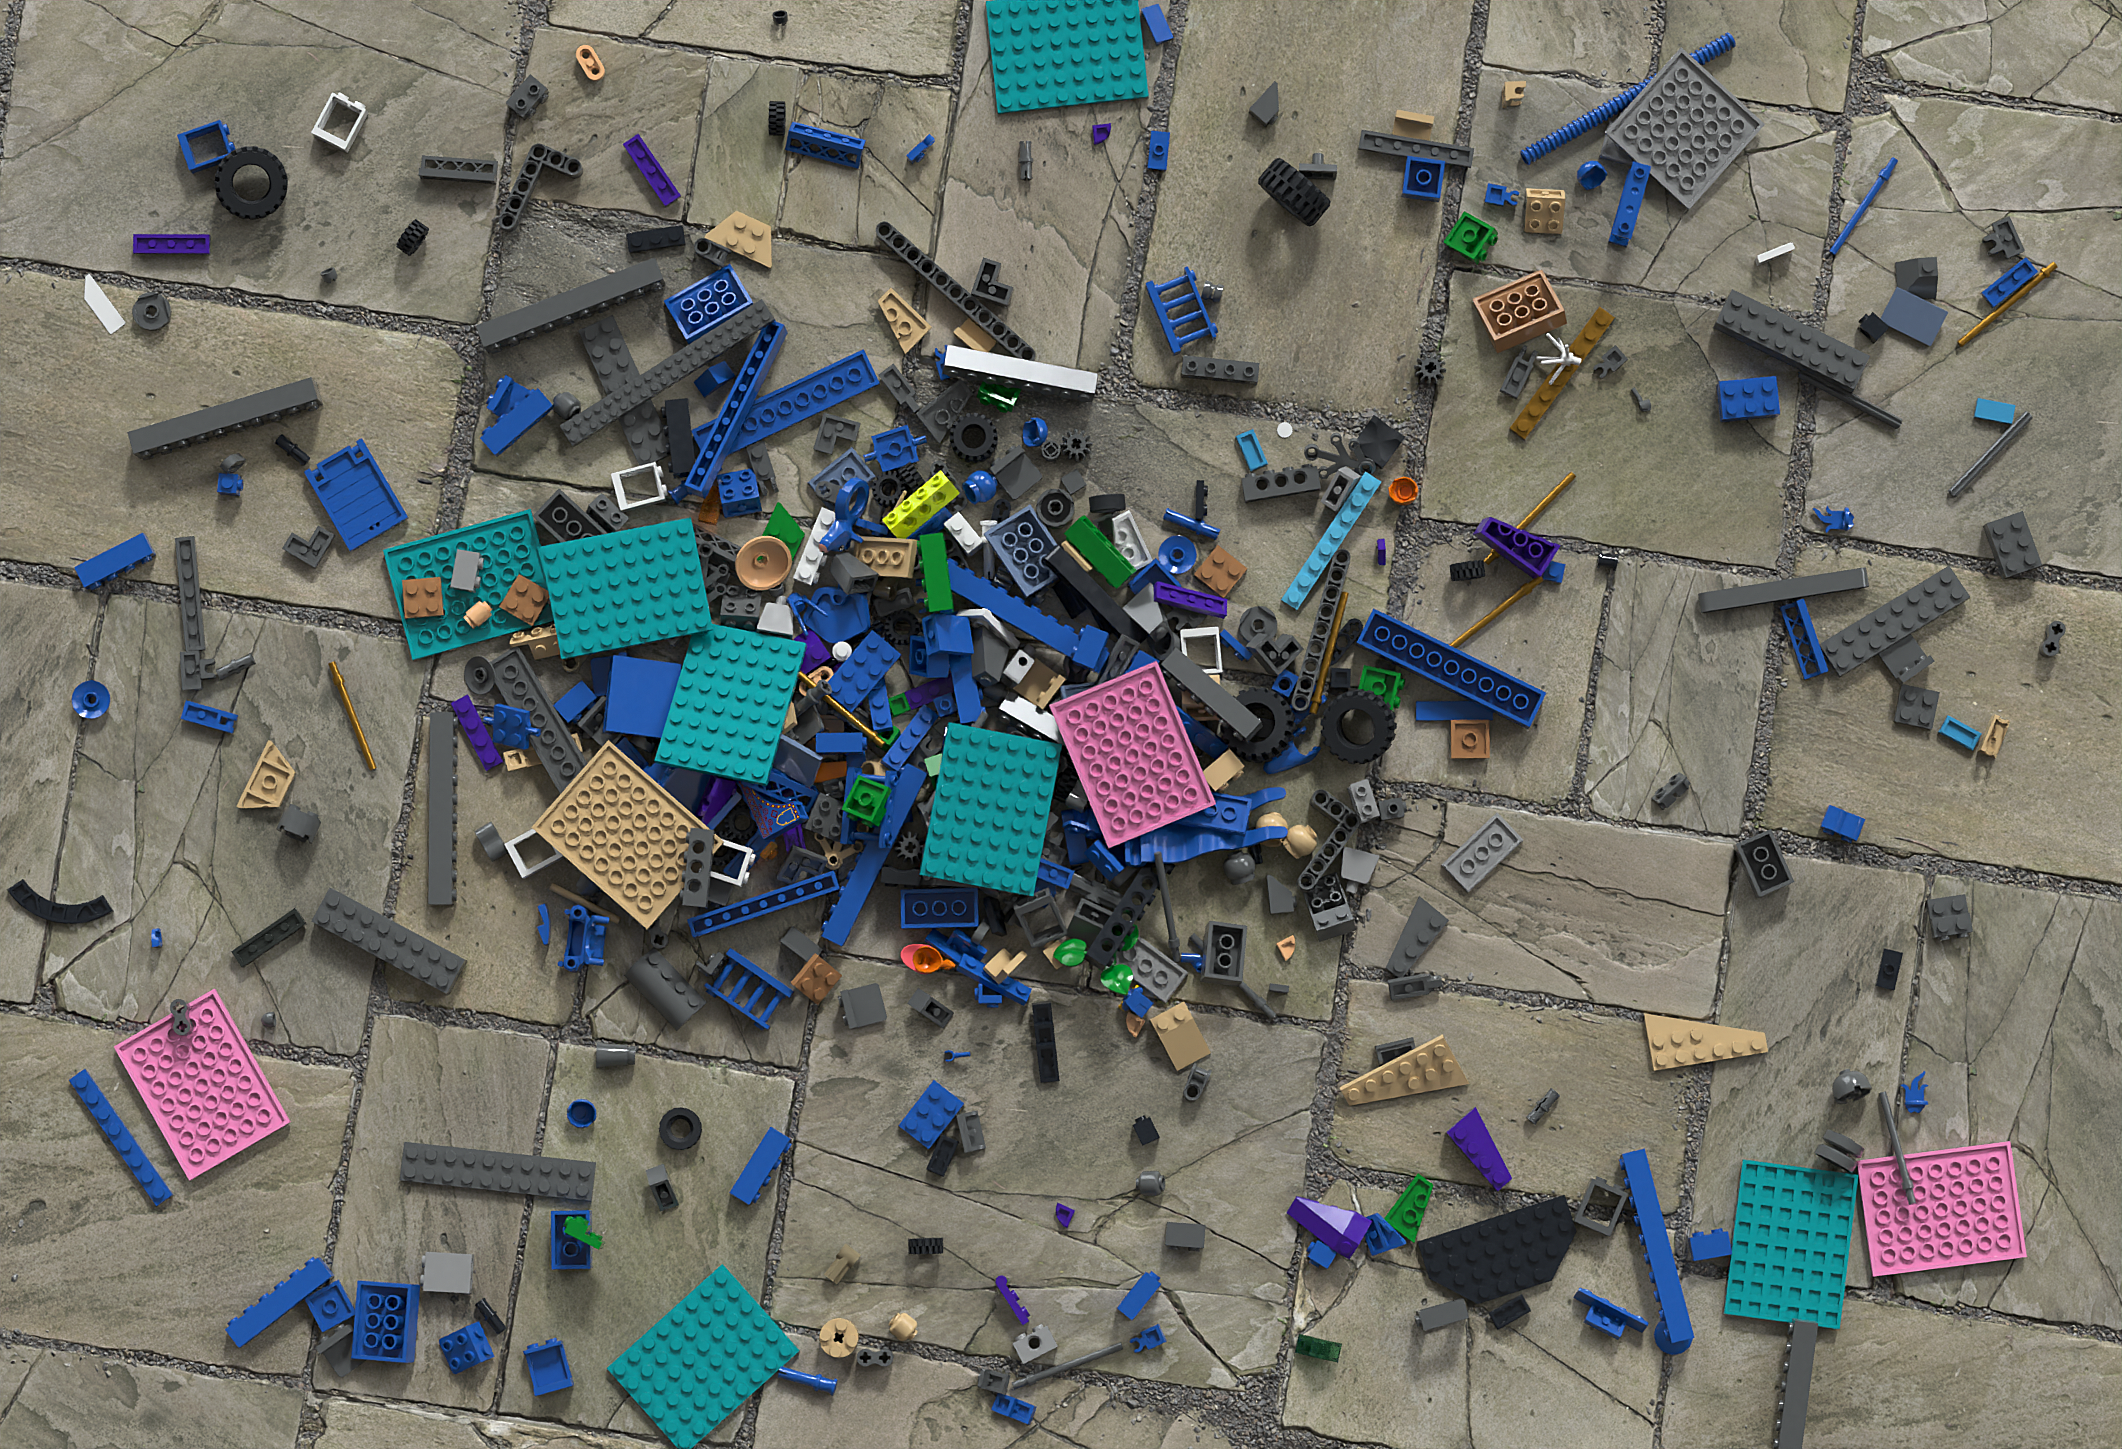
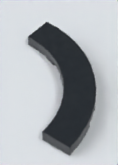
(59, 912)

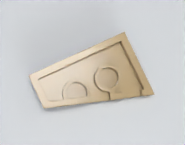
(904, 320)

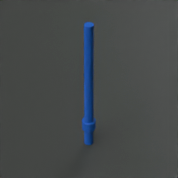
(1883, 175)

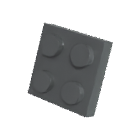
(1916, 706)

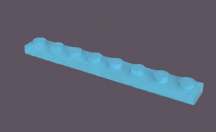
(1331, 540)

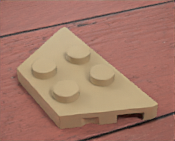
(745, 237)
(268, 781)

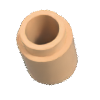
(478, 614)

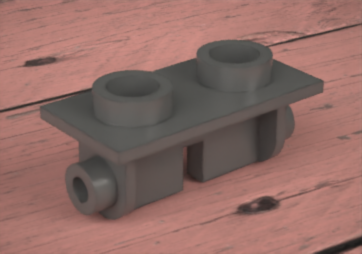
(1677, 784)

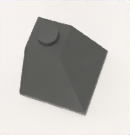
(1918, 276)

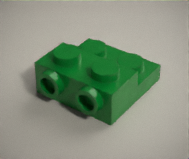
(1471, 238)
(998, 396)
(1383, 683)
(867, 801)
(579, 1228)

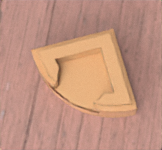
(1286, 947)
(1134, 1024)

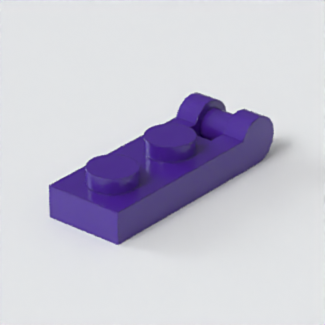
(1012, 1299)

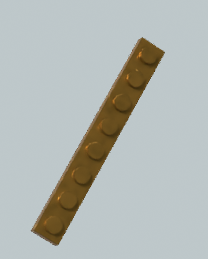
(1547, 393)

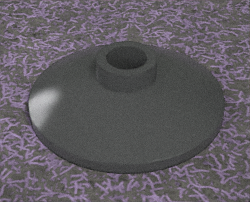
(479, 675)

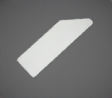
(102, 306)

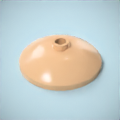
(767, 571)

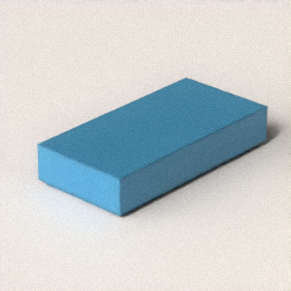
(1994, 411)
(1251, 450)
(1959, 733)

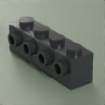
(680, 437)

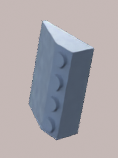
(1021, 546)

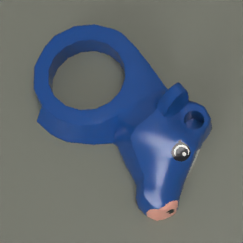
(841, 532)

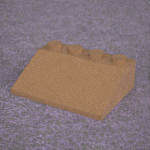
(1520, 311)

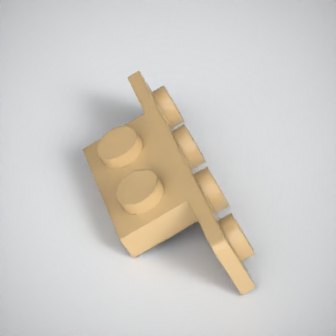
(542, 641)

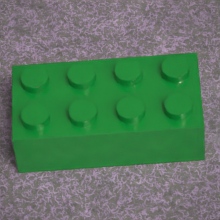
(936, 574)

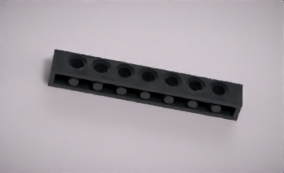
(1096, 954)

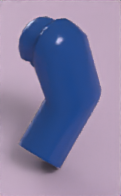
(1194, 959)

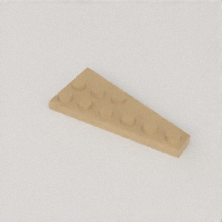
(1687, 1042)
(1417, 1071)

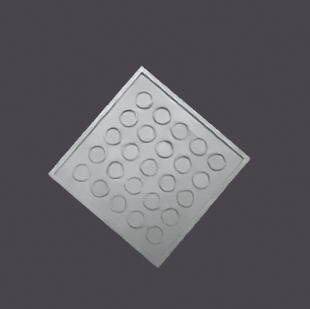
(1684, 128)

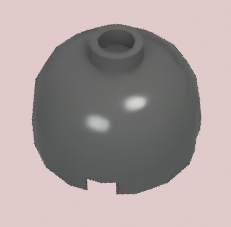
(1850, 1085)

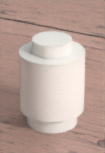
(842, 651)

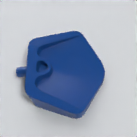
(846, 614)

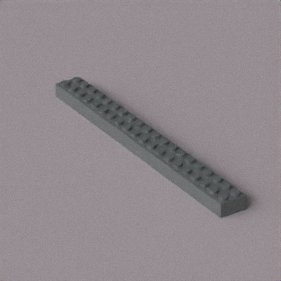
(667, 373)

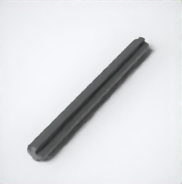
(1852, 399)
(1990, 454)

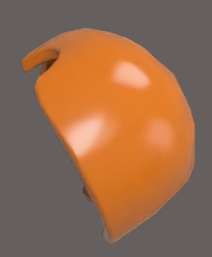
(1403, 491)

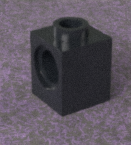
(1872, 327)
(1340, 678)
(1145, 1130)

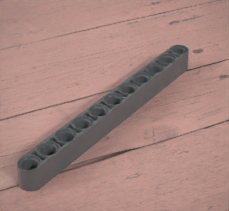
(951, 285)

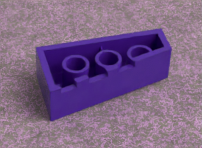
(1519, 547)
(1477, 1145)

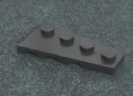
(1416, 936)

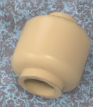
(903, 1327)

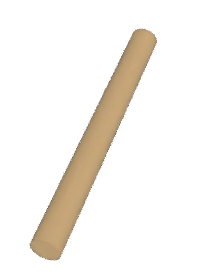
(584, 903)

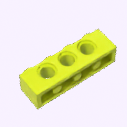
(921, 506)

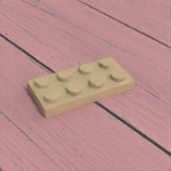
(888, 555)

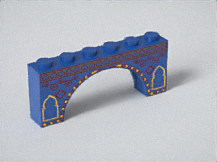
(771, 817)

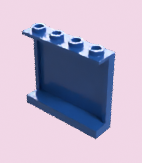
(639, 696)
(688, 789)

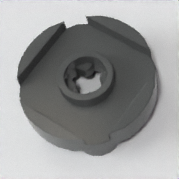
(145, 320)
(1256, 614)

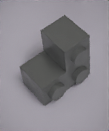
(987, 287)
(1274, 655)

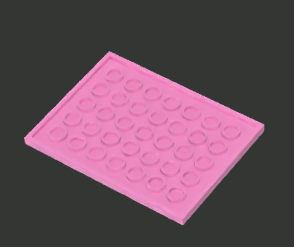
(1132, 754)
(202, 1086)
(1961, 1212)

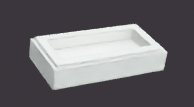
(1775, 253)

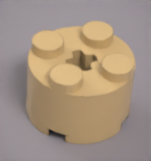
(850, 1338)

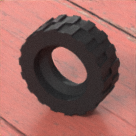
(680, 1143)

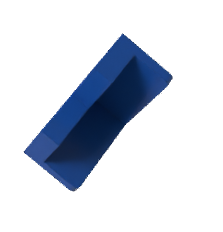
(1151, 574)

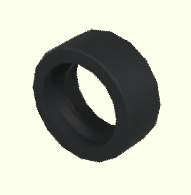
(1107, 503)

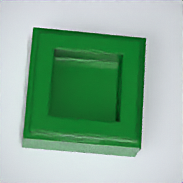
(899, 704)

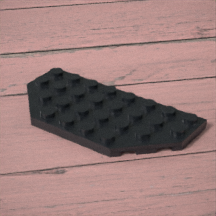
(1502, 1251)

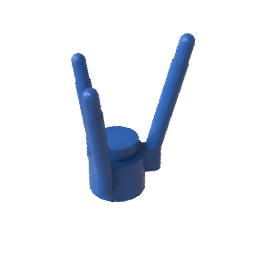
(797, 605)

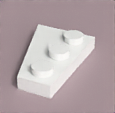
(1129, 540)

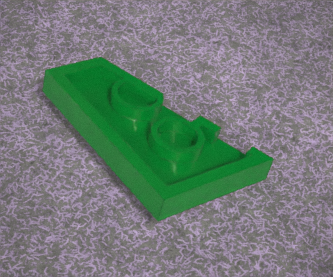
(1410, 1207)

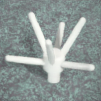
(1565, 358)

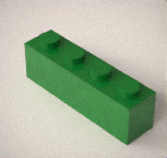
(1100, 552)

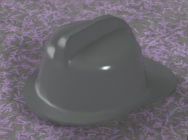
(1165, 645)

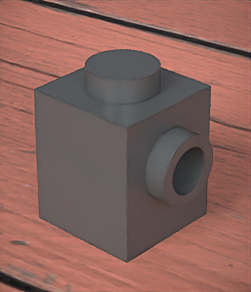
(1391, 809)

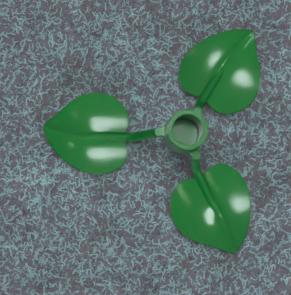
(1117, 977)

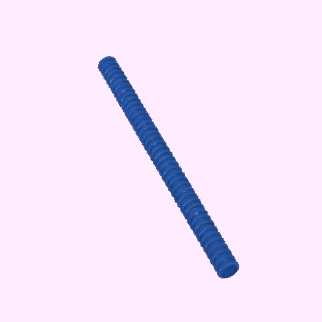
(1614, 106)

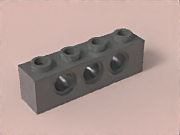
(1220, 370)
(1252, 493)
(698, 898)

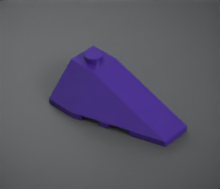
(815, 652)
(714, 797)
(1334, 1226)

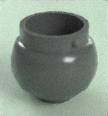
(1239, 867)

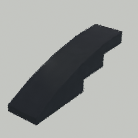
(1045, 1041)

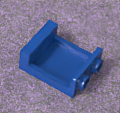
(947, 635)
(548, 1366)

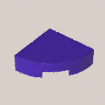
(1101, 132)
(1381, 551)
(1064, 1214)

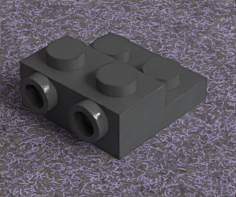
(1949, 917)

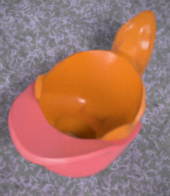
(924, 959)

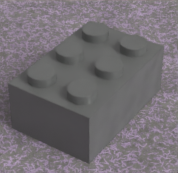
(2012, 545)
(1763, 863)
(1223, 953)

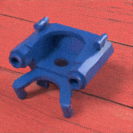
(584, 939)

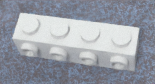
(812, 558)

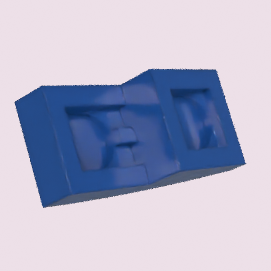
(545, 929)
(1014, 1408)

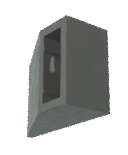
(1328, 908)

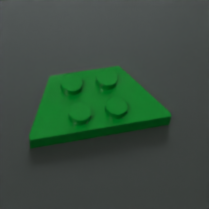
(784, 528)

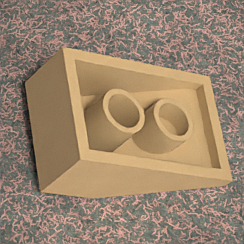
(1180, 1036)

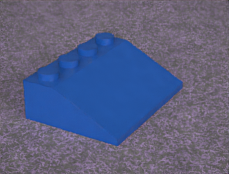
(708, 303)
(385, 1321)

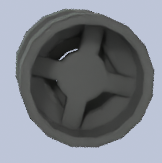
(1208, 289)
(1050, 454)

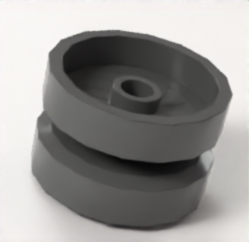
(1840, 1149)

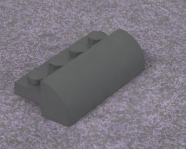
(665, 988)

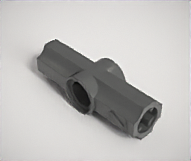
(1095, 891)

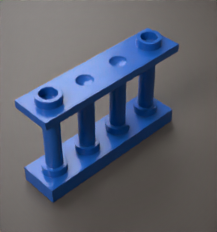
(1629, 204)
(1162, 308)
(849, 827)
(750, 970)

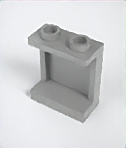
(1363, 801)
(447, 1272)

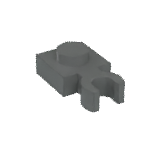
(1613, 359)

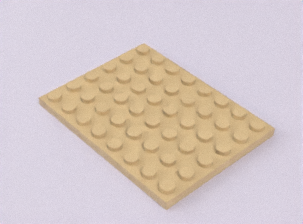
(623, 833)

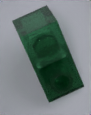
(1318, 1348)

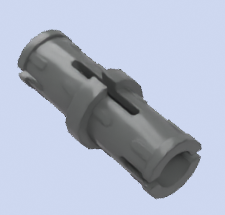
(1025, 160)
(235, 666)
(1542, 1106)

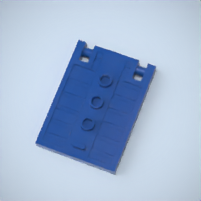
(356, 495)

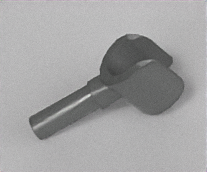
(1643, 405)

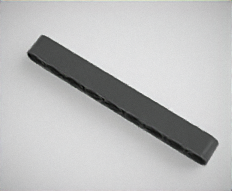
(1783, 590)
(1321, 640)

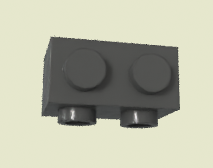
(527, 97)

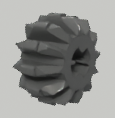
(1435, 373)
(1069, 443)
(1003, 579)
(905, 843)

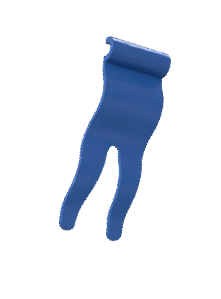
(1184, 843)

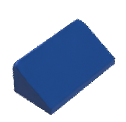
(1157, 24)

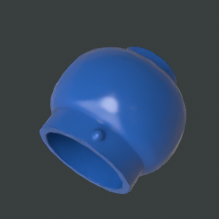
(980, 487)

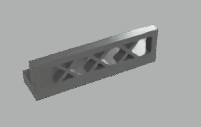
(456, 175)
(718, 556)

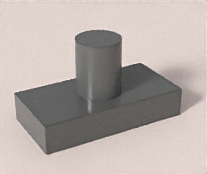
(1318, 169)

